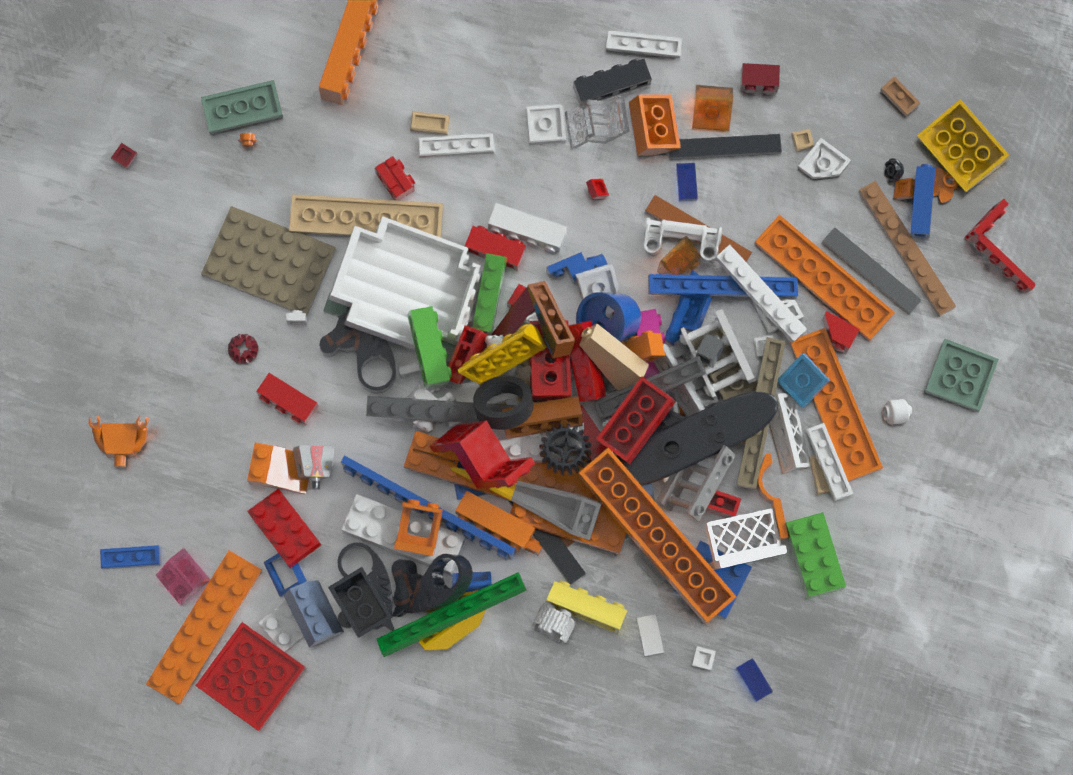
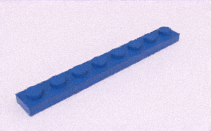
(715, 285)

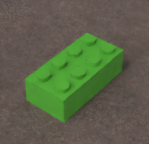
(815, 556)

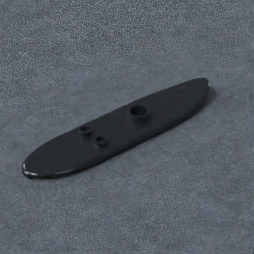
(702, 435)

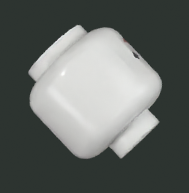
(896, 411)

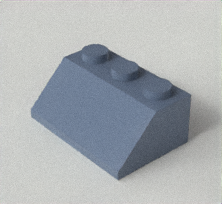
(313, 612)

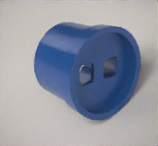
(624, 321)

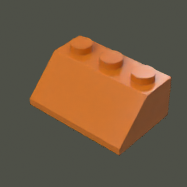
(654, 124)

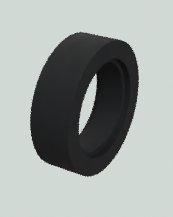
(502, 385)

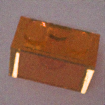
(712, 107)
(680, 259)

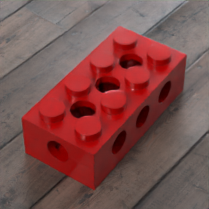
(540, 369)

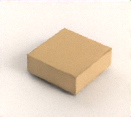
(802, 140)

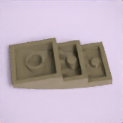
(737, 388)

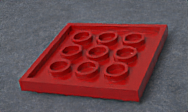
(250, 676)

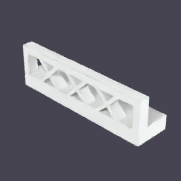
(784, 434)

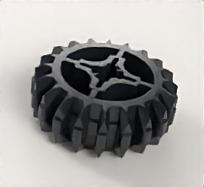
(572, 450)

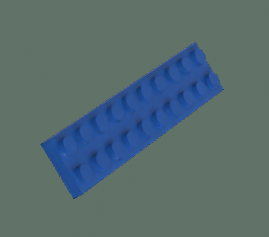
(451, 521)

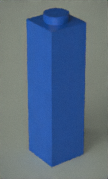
(923, 201)

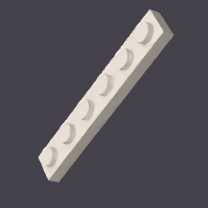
(760, 293)

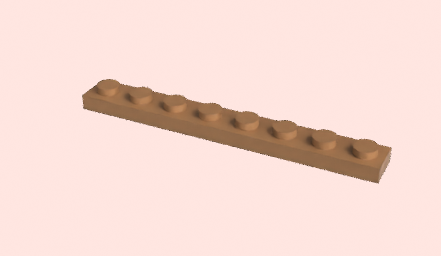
(907, 248)

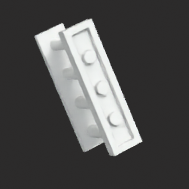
(736, 356)

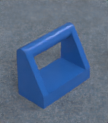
(275, 578)
(479, 580)

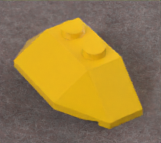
(451, 635)

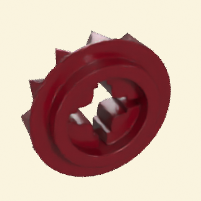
(247, 355)

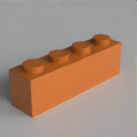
(495, 520)

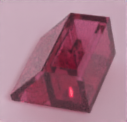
(182, 576)

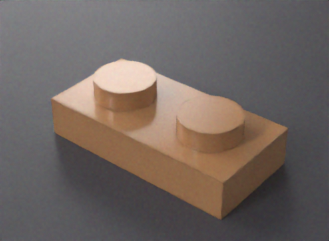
(900, 96)

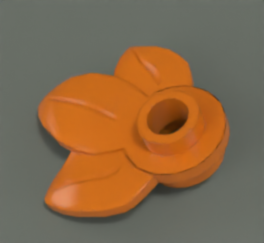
(941, 188)

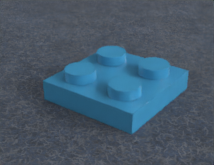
(803, 380)

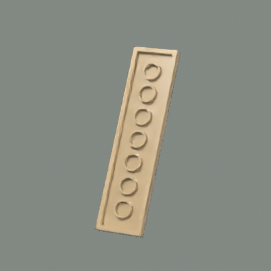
(339, 214)

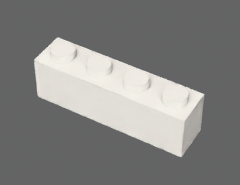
(527, 228)

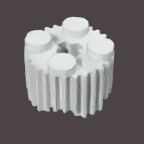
(554, 623)

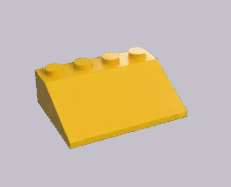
(963, 146)
(503, 355)

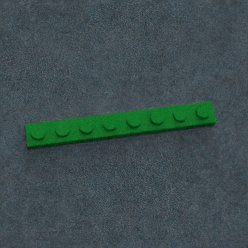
(451, 614)

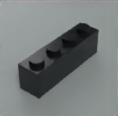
(612, 82)

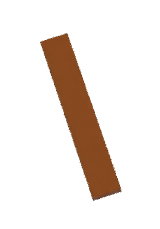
(665, 211)

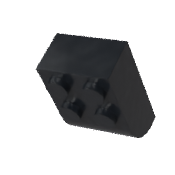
(359, 602)

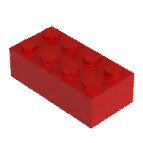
(635, 420)

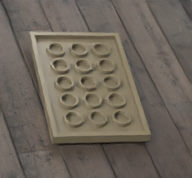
(268, 261)

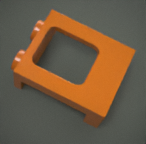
(417, 543)

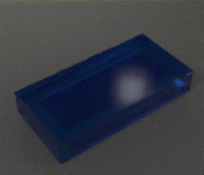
(686, 182)
(754, 680)

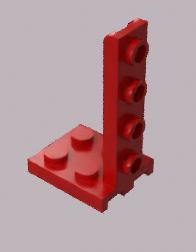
(994, 254)

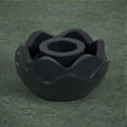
(893, 170)

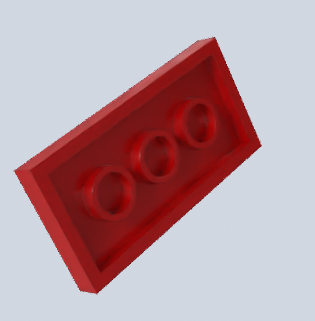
(284, 528)

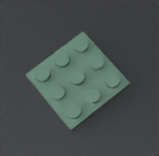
(961, 375)

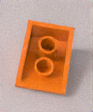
(275, 469)

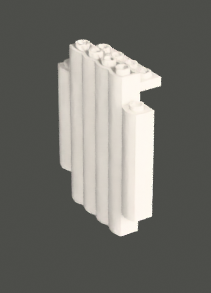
(405, 271)

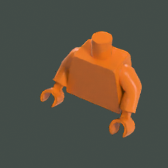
(119, 439)

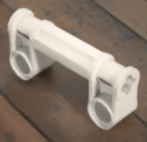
(656, 230)

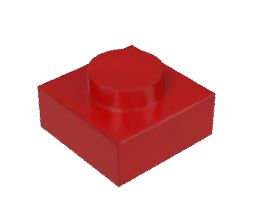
(597, 188)

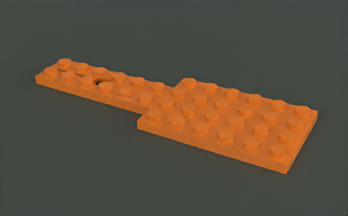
(606, 532)

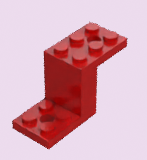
(482, 455)

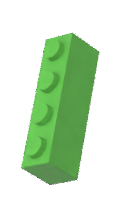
(489, 292)
(428, 347)

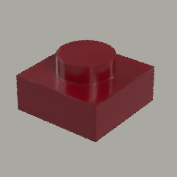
(124, 156)

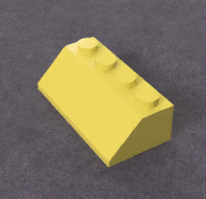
(586, 607)

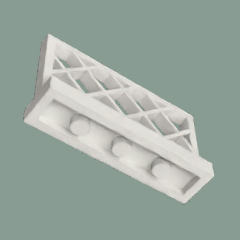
(744, 555)

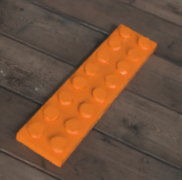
(824, 277)
(838, 408)
(204, 627)

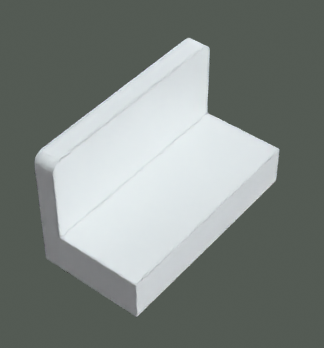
(408, 365)

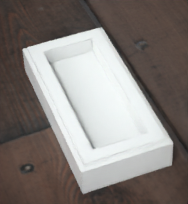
(650, 635)

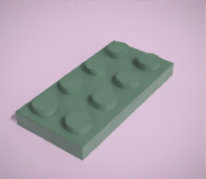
(241, 107)

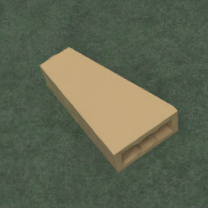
(612, 357)

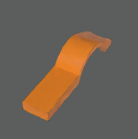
(775, 502)

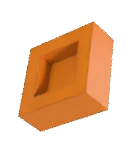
(904, 189)

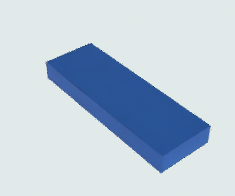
(130, 557)

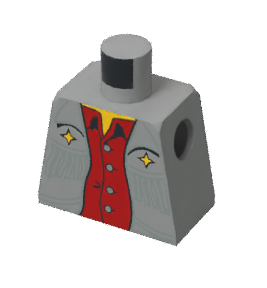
(313, 463)

